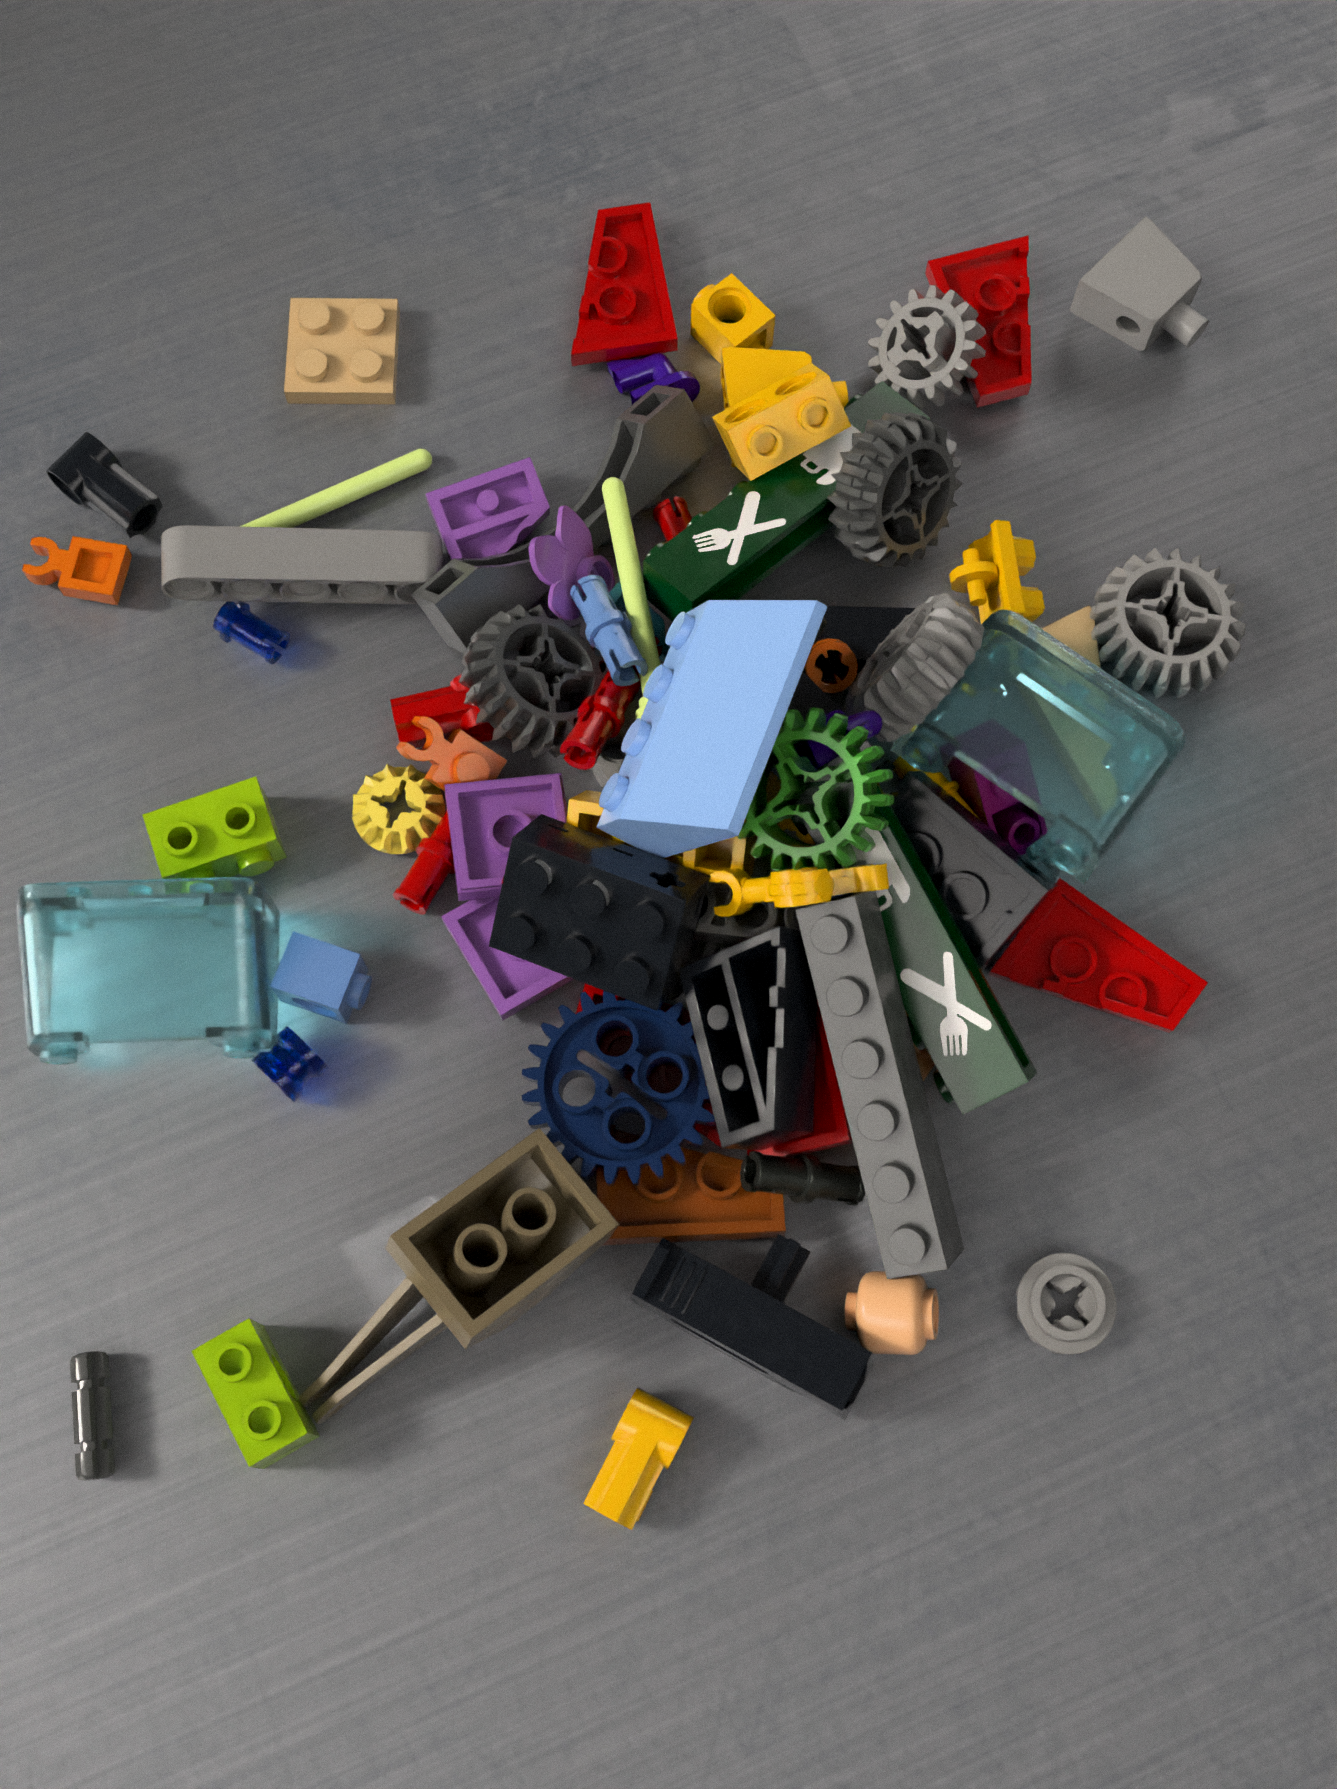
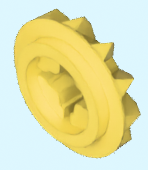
(373, 820)

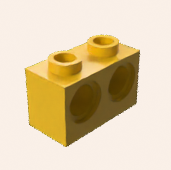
(781, 421)

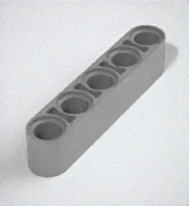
(297, 564)

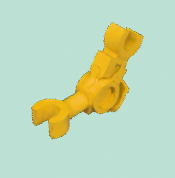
(798, 886)

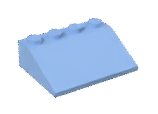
(708, 723)

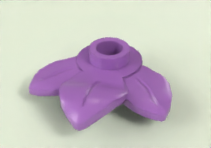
(565, 560)

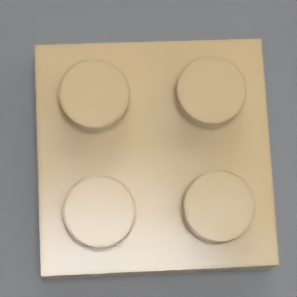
(342, 351)

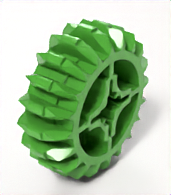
(824, 816)

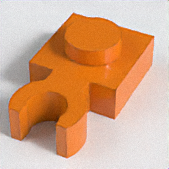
(85, 571)
(454, 759)

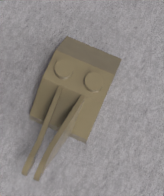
(478, 1260)

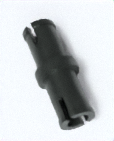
(802, 1178)

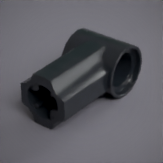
(95, 477)

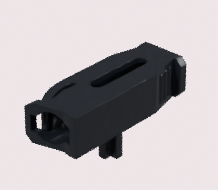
(754, 1322)

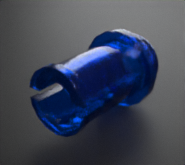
(249, 630)

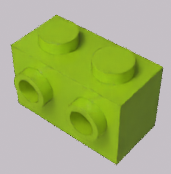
(216, 834)

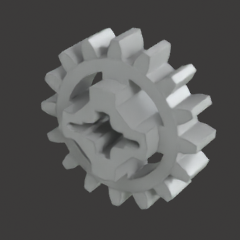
(950, 339)

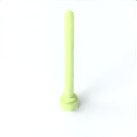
(346, 491)
(630, 578)

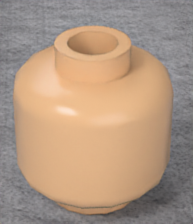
(893, 1313)

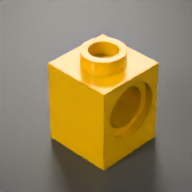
(734, 302)

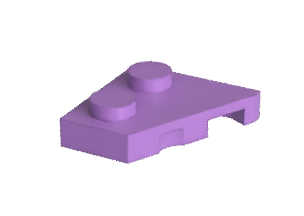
(489, 511)

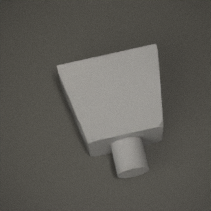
(1142, 290)

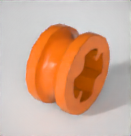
(846, 657)

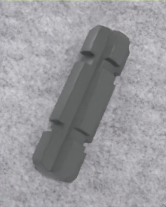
(92, 1416)

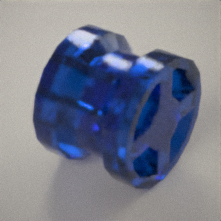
(290, 1064)

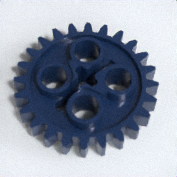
(587, 1128)

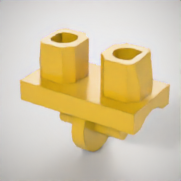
(993, 574)

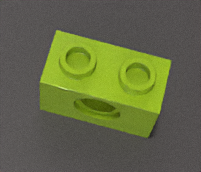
(255, 1394)

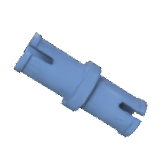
(608, 630)

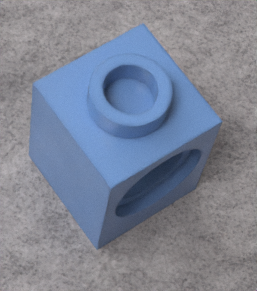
(321, 978)

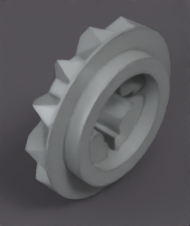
(1095, 1303)

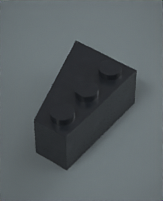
(756, 1038)

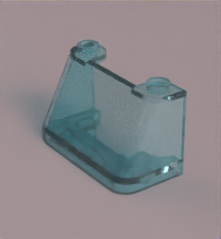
(1051, 737)
(148, 964)

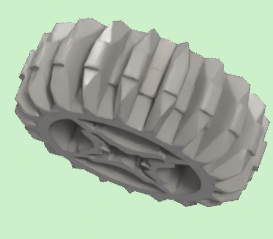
(1194, 612)
(916, 665)

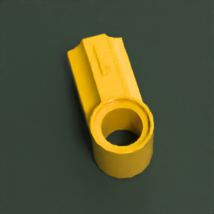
(642, 1447)

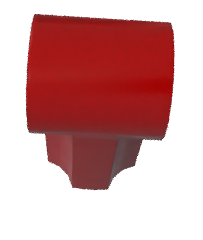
(443, 706)

